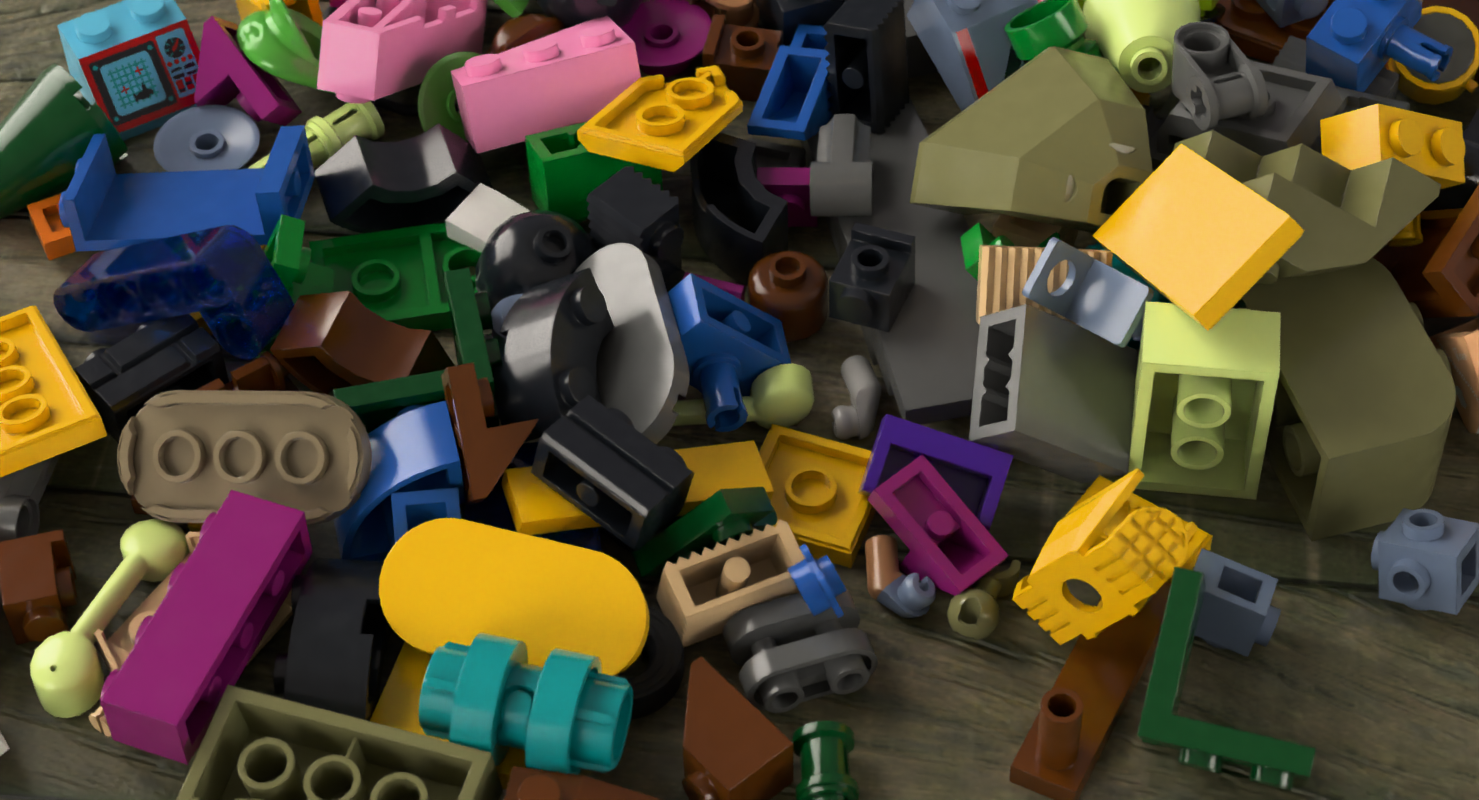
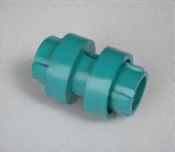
(556, 713)

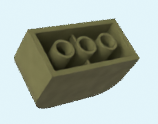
(1355, 399)

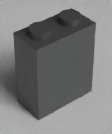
(1053, 394)

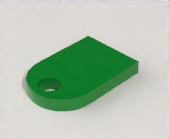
(398, 272)

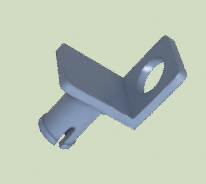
(1091, 295)

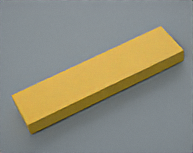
(715, 467)

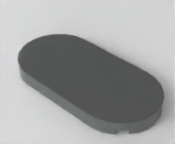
(643, 356)

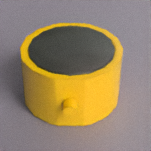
(1457, 31)

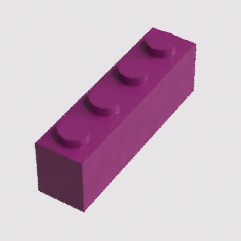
(206, 626)

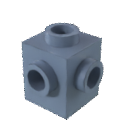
(1427, 560)

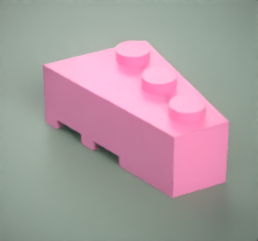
(392, 44)
(544, 83)

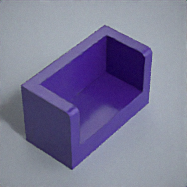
(968, 467)

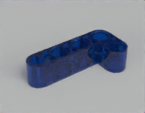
(202, 271)

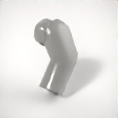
(864, 396)

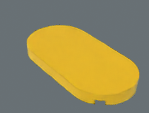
(475, 578)

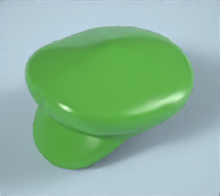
(282, 43)

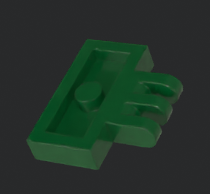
(713, 521)

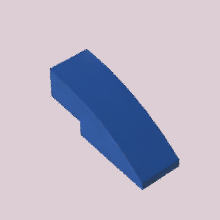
(795, 90)

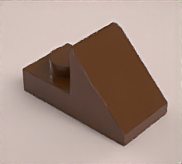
(481, 450)

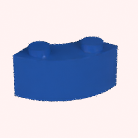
(407, 455)

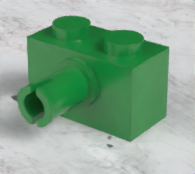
(566, 173)

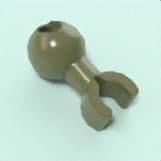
(976, 610)

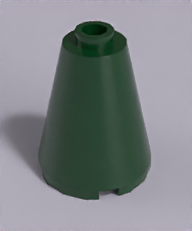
(46, 138)

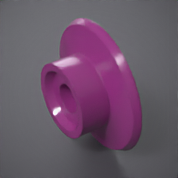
(667, 35)

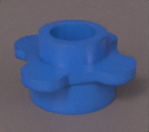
(817, 583)

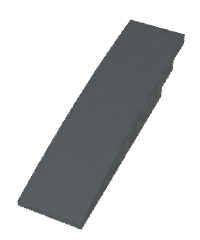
(934, 340)

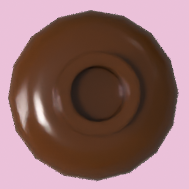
(792, 290)

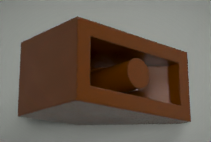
(730, 744)

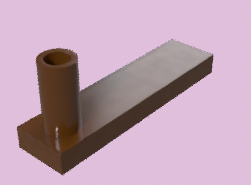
(1087, 704)

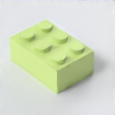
(1204, 401)

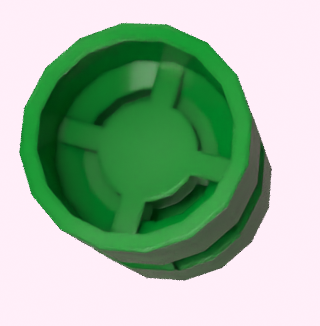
(1049, 25)

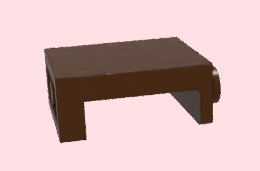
(1444, 268)

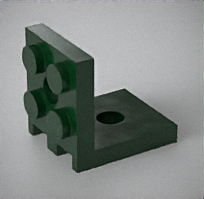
(469, 315)
(1202, 743)

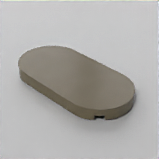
(273, 445)

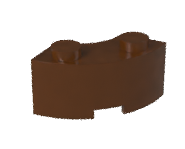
(341, 344)

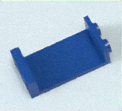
(136, 208)

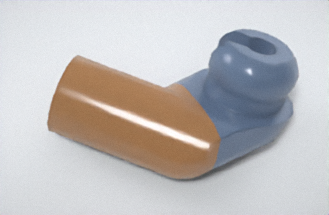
(891, 587)

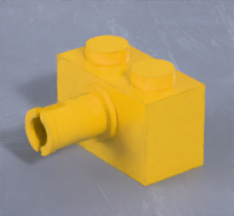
(1414, 138)

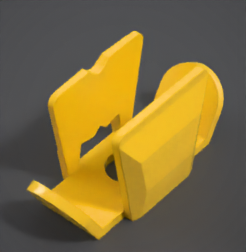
(1122, 568)

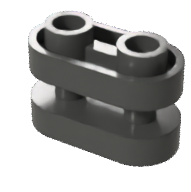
(797, 656)

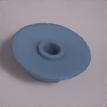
(207, 139)

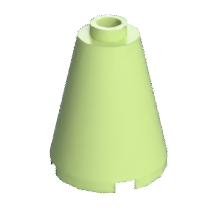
(1139, 37)

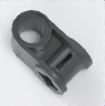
(1215, 76)

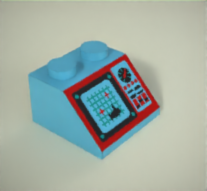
(134, 62)

